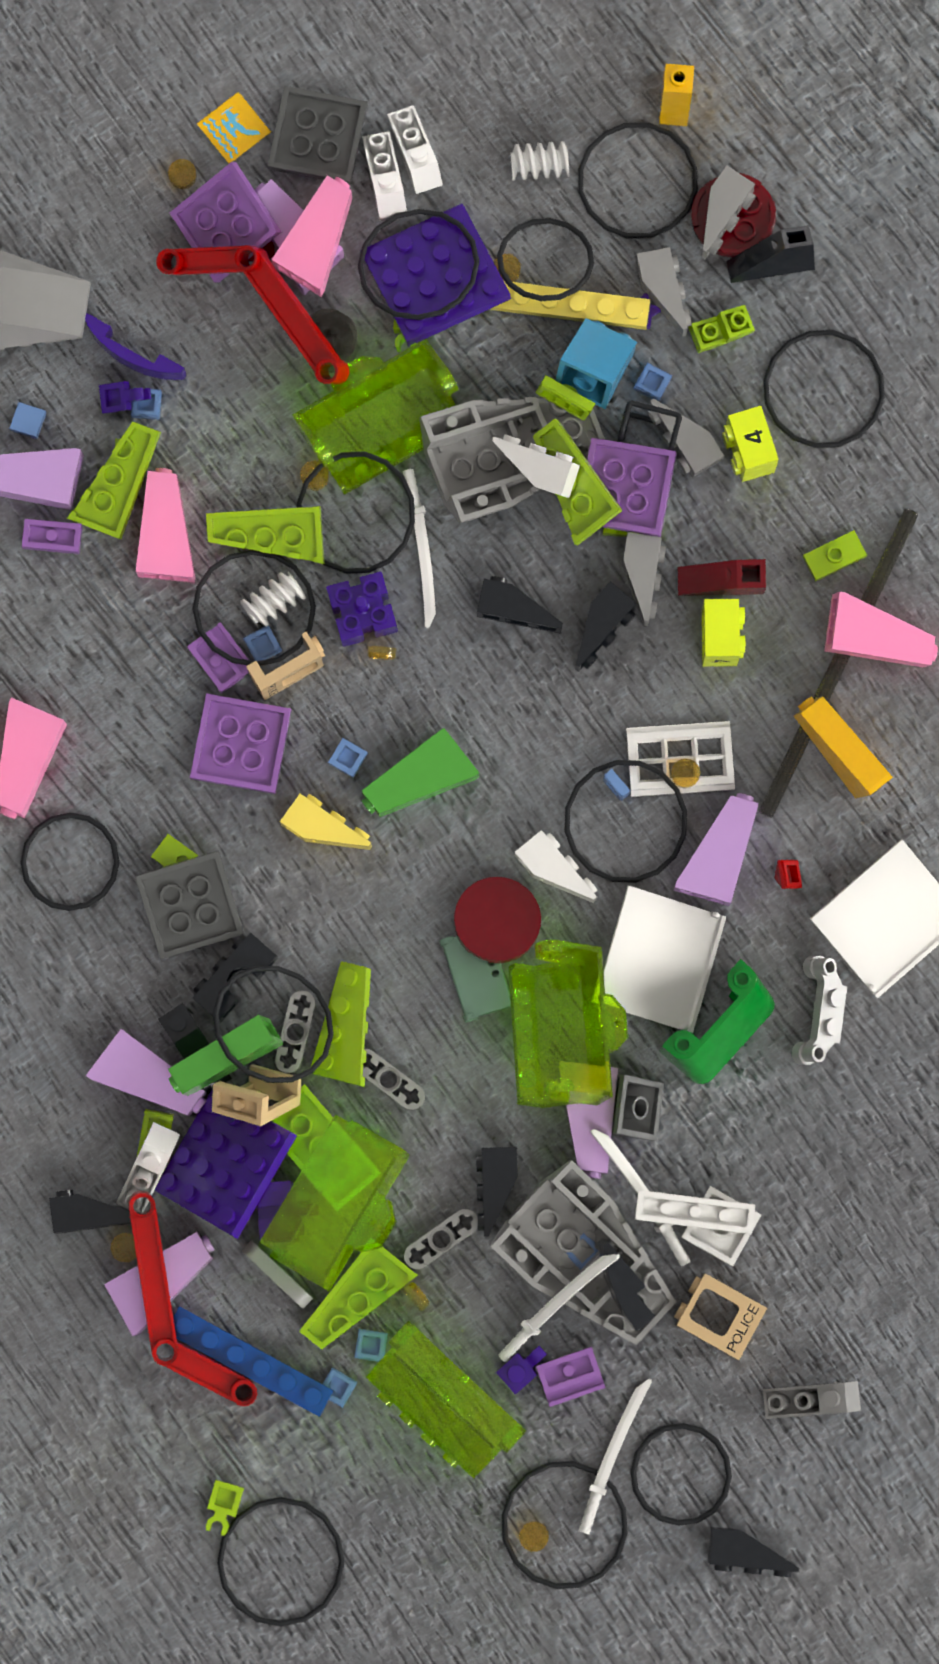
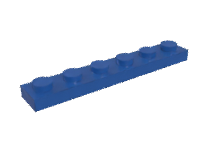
(251, 1362)

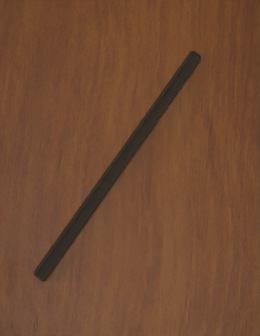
(838, 663)

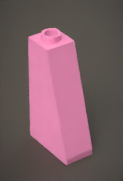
(314, 239)
(164, 538)
(873, 634)
(26, 753)

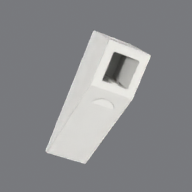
(415, 149)
(384, 174)
(542, 470)
(547, 864)
(148, 1166)

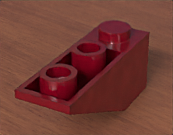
(723, 578)

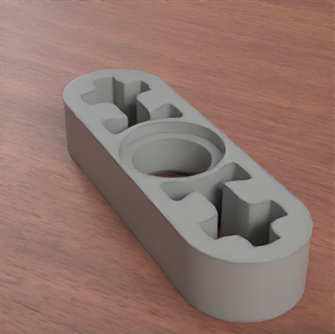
(293, 1009)
(411, 1086)
(441, 1227)
(277, 1274)

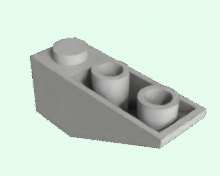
(726, 199)
(659, 280)
(693, 444)
(640, 566)
(811, 1400)

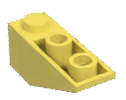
(318, 826)

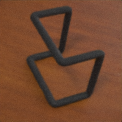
(627, 415)

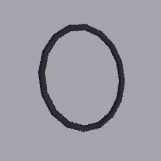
(547, 297)
(61, 817)
(713, 1510)

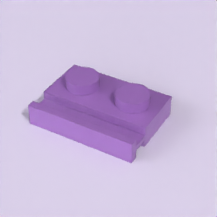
(220, 670)
(570, 1376)

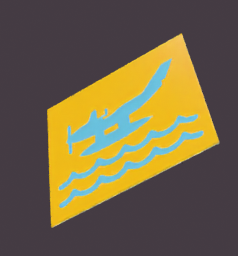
(233, 127)

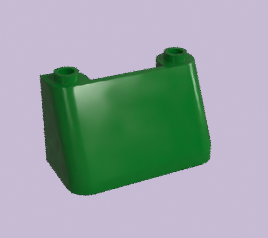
(706, 1057)

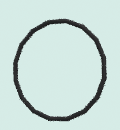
(637, 125)
(429, 314)
(823, 333)
(411, 510)
(243, 554)
(625, 763)
(254, 1074)
(505, 1526)
(339, 1571)

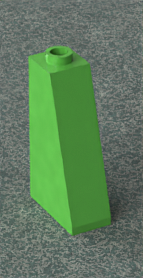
(422, 774)
(210, 1063)

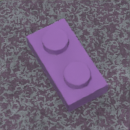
(52, 536)

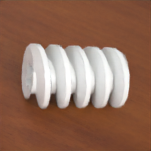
(539, 160)
(272, 599)

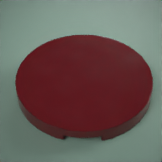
(753, 224)
(497, 919)

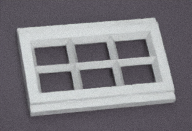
(677, 733)

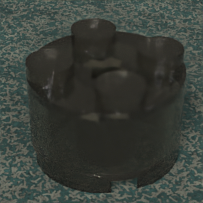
(342, 332)

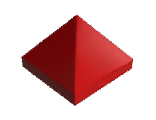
(788, 874)

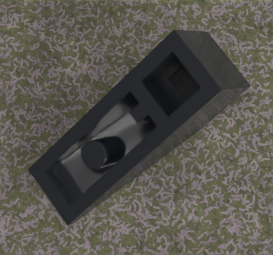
(508, 604)
(186, 1035)
(82, 1213)

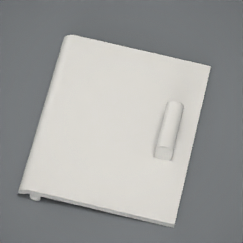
(884, 919)
(662, 958)

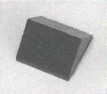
(637, 1108)

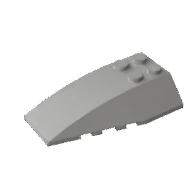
(39, 303)
(472, 469)
(551, 1224)

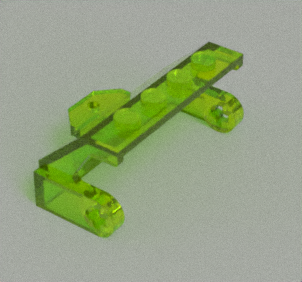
(376, 413)
(564, 1026)
(337, 1203)
(443, 1402)

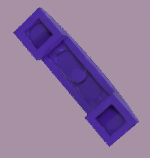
(161, 368)

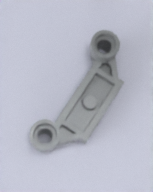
(827, 1012)

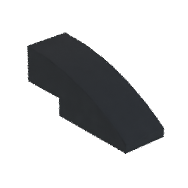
(624, 1288)

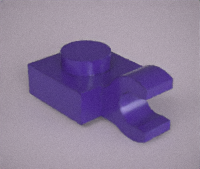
(118, 396)
(519, 1371)

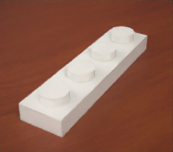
(694, 1211)

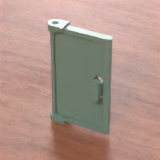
(478, 984)

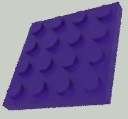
(429, 269)
(224, 1167)

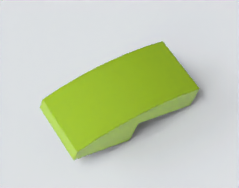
(721, 329)

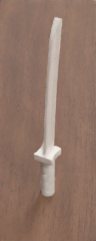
(423, 550)
(637, 1184)
(532, 1325)
(598, 1488)

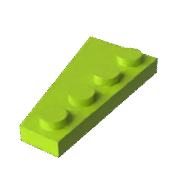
(113, 493)
(590, 501)
(271, 531)
(349, 1024)
(360, 1290)

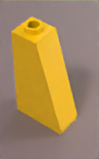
(676, 95)
(841, 747)

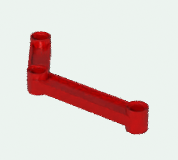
(274, 293)
(160, 1316)

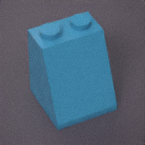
(596, 361)

